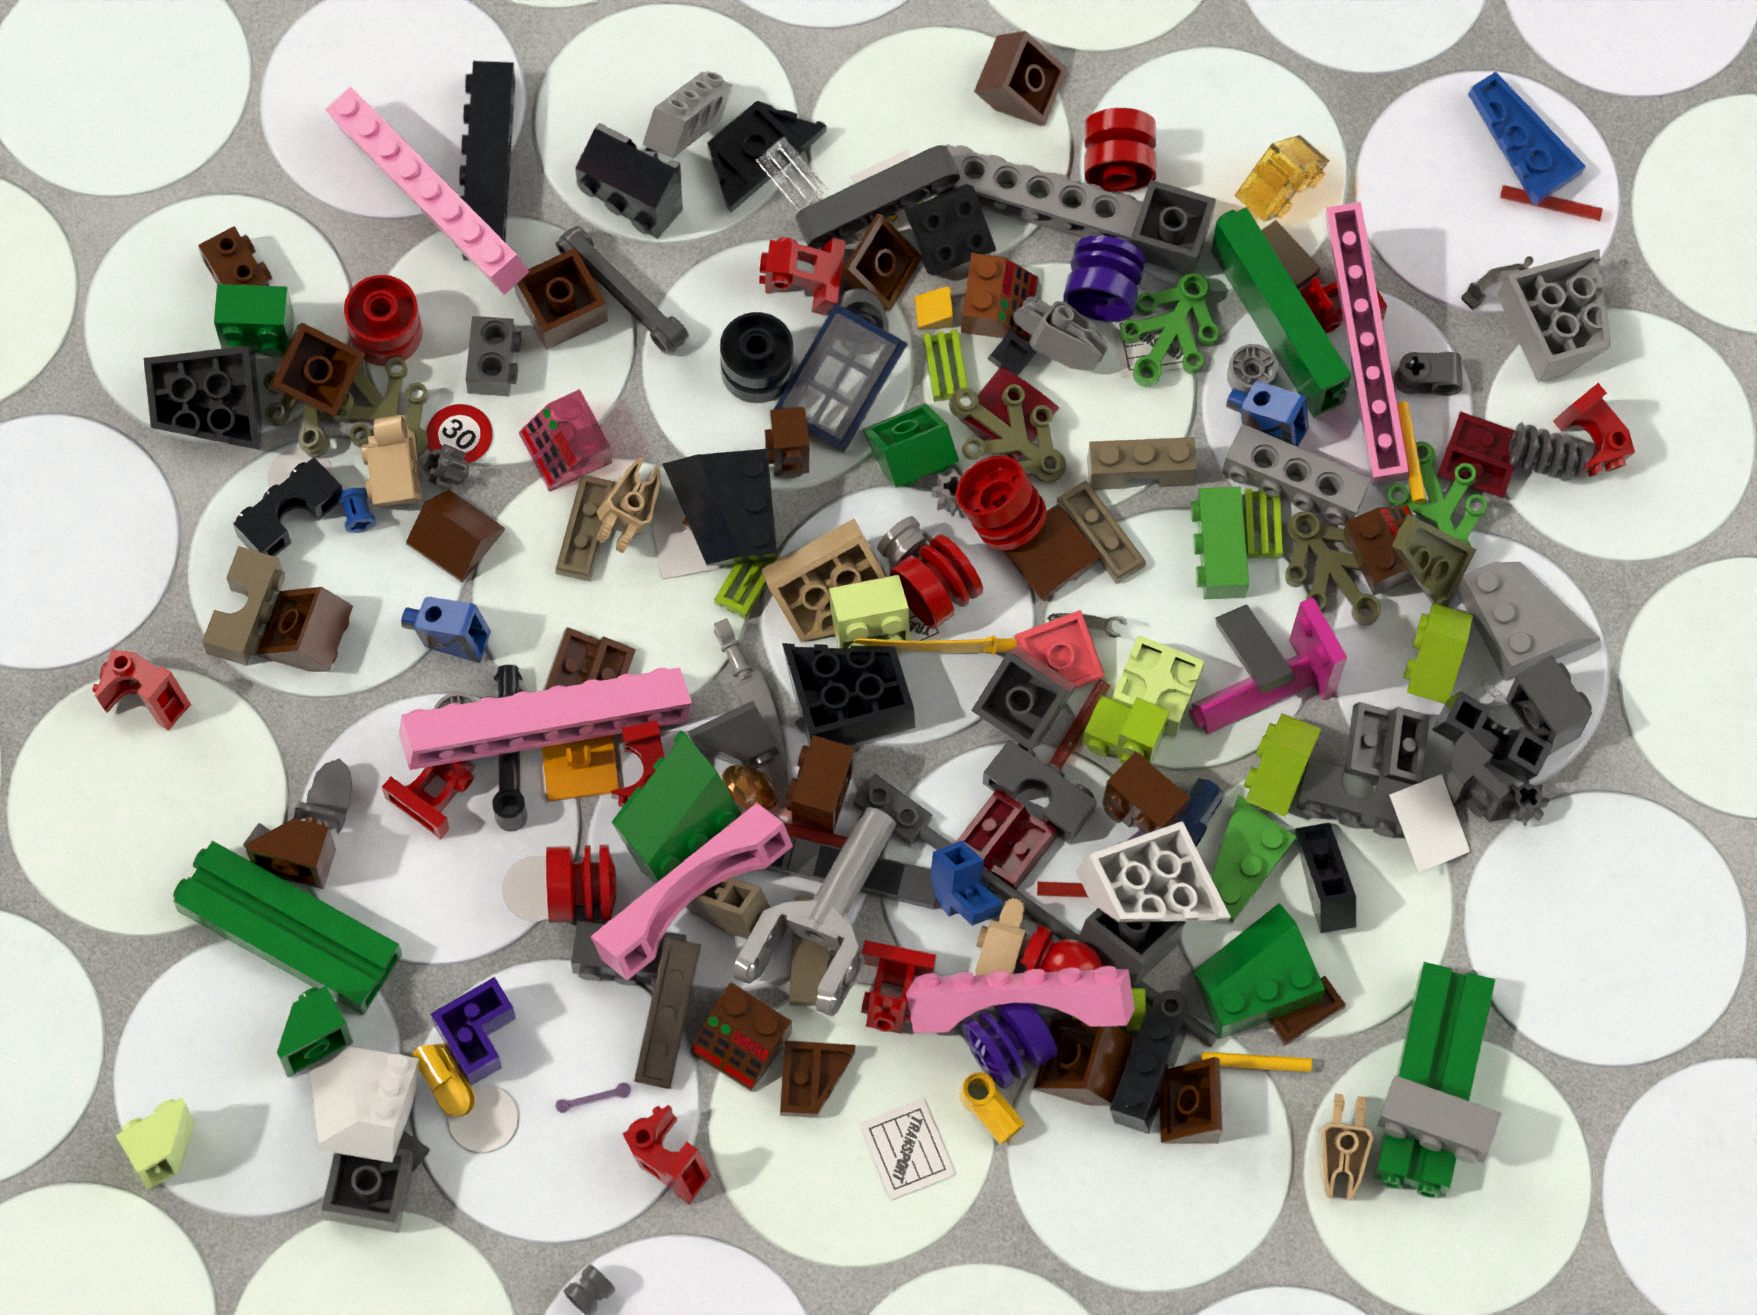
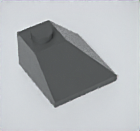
(736, 738)

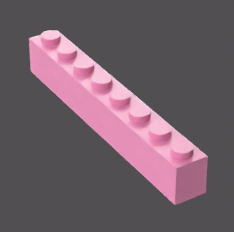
(427, 191)
(1366, 344)
(542, 717)

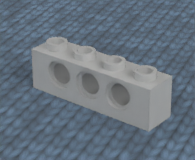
(687, 114)
(1285, 460)

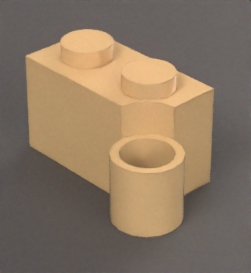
(392, 463)

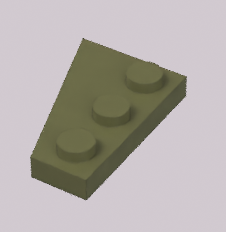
(1432, 558)

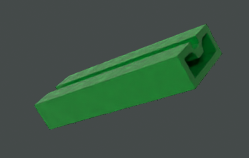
(1280, 311)
(286, 926)
(1442, 1054)

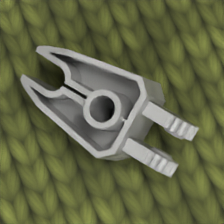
(1062, 333)

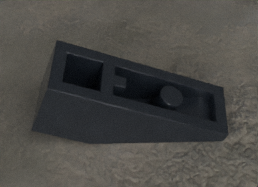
(1326, 878)

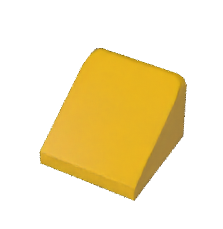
(934, 309)

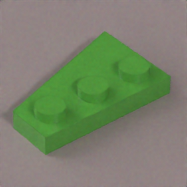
(1248, 855)

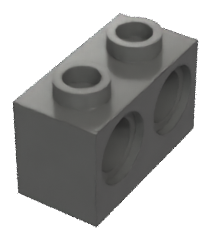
(486, 356)

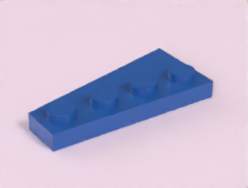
(1528, 144)

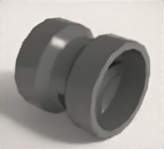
(593, 1287)

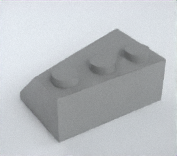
(1558, 313)
(1520, 617)

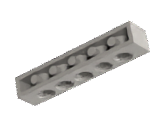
(1046, 211)

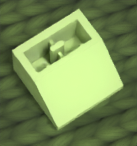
(870, 611)
(158, 1142)

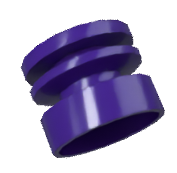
(1104, 278)
(1004, 1043)

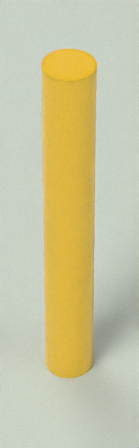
(1414, 471)
(1261, 1062)

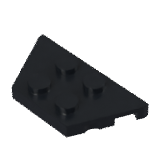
(746, 139)

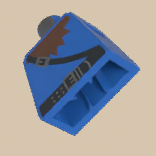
(1272, 411)
(449, 627)

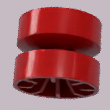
(1120, 149)
(383, 319)

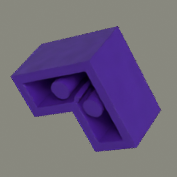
(465, 1028)

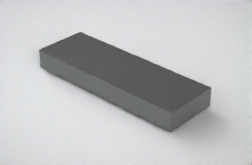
(1254, 649)

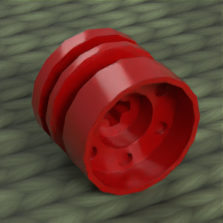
(1001, 502)
(937, 581)
(579, 883)

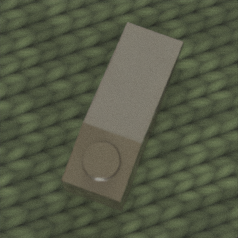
(731, 906)

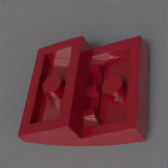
(991, 399)
(1485, 448)
(1008, 838)

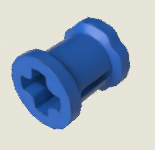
(356, 510)

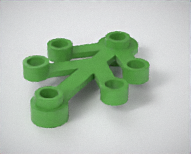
(1173, 325)
(1441, 509)

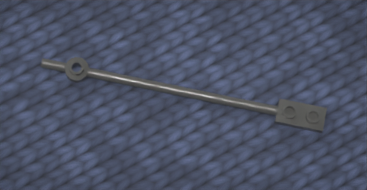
(912, 823)

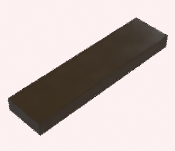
(667, 1012)

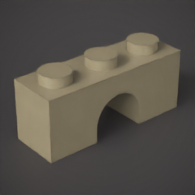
(1119, 461)
(237, 634)

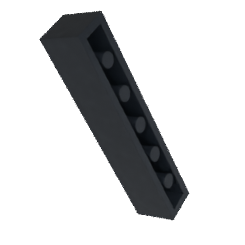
(488, 142)

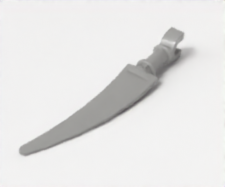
(752, 687)

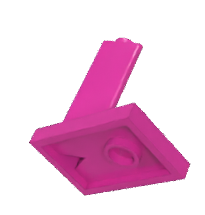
(1317, 663)

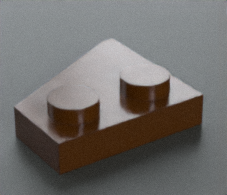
(811, 1075)

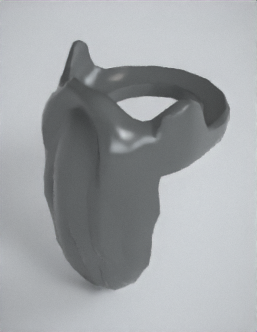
(328, 796)

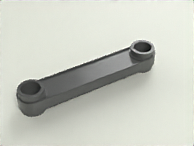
(666, 332)

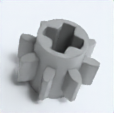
(946, 500)

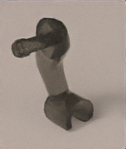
(1475, 292)
(1096, 622)

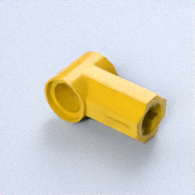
(993, 1110)

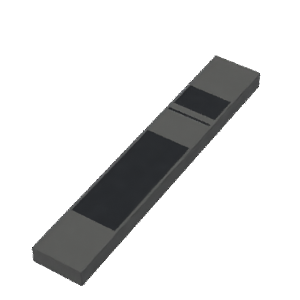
(887, 878)

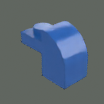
(958, 885)

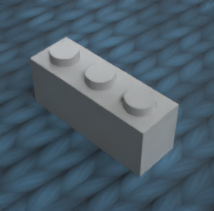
(1438, 1120)

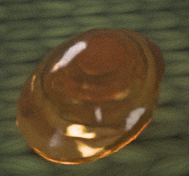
(750, 787)

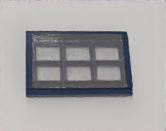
(842, 376)

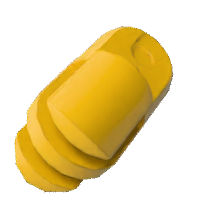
(445, 1079)

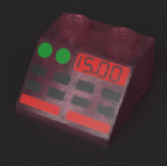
(566, 441)

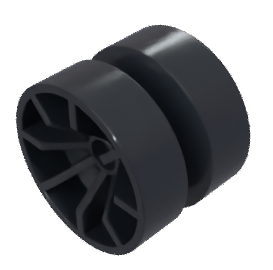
(756, 357)

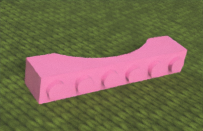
(743, 846)
(1092, 996)

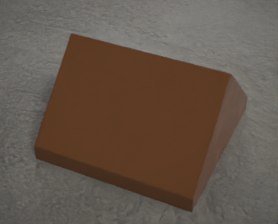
(881, 263)
(453, 534)
(1191, 1103)

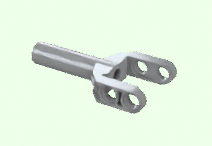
(824, 917)

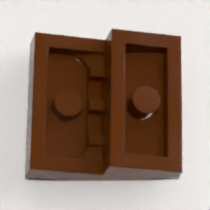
(1054, 554)
(587, 658)

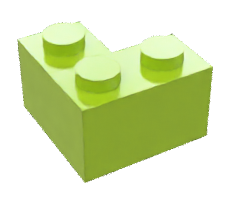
(1441, 646)
(1123, 730)
(1284, 758)

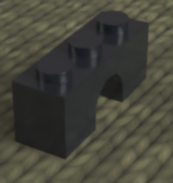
(307, 488)
(1513, 751)
(1141, 1082)

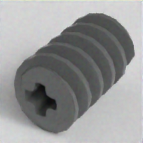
(1547, 451)

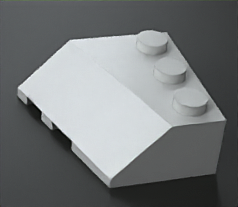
(1152, 879)
(363, 1101)

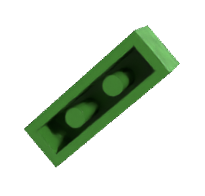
(1220, 543)

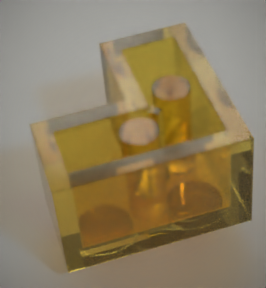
(1280, 173)

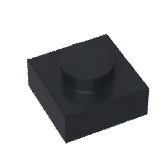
(1012, 353)

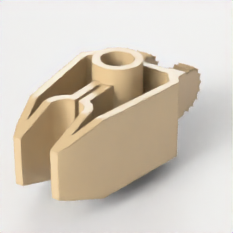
(629, 505)
(1002, 941)
(1344, 1147)

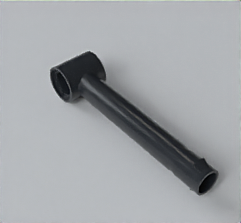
(509, 763)

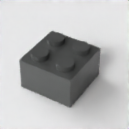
(1173, 226)
(1023, 698)
(1549, 703)
(1130, 944)
(368, 1190)

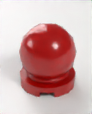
(1055, 956)

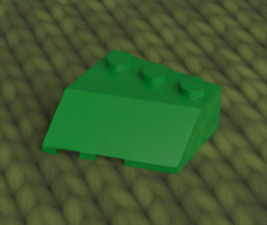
(675, 810)
(1259, 975)

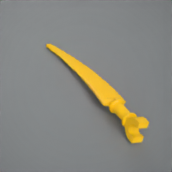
(989, 645)

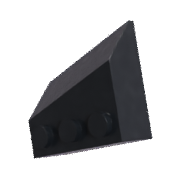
(630, 180)
(206, 395)
(727, 504)
(849, 691)

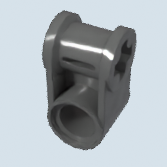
(1431, 373)

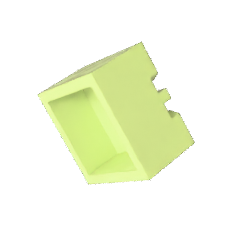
(1161, 678)

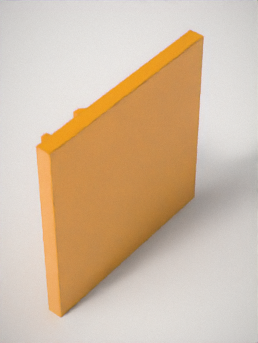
(580, 769)

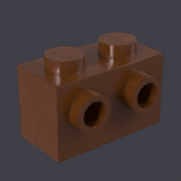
(231, 260)
(788, 442)

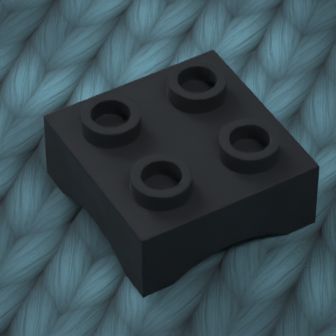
(950, 229)

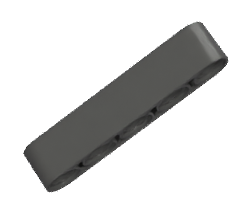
(878, 194)

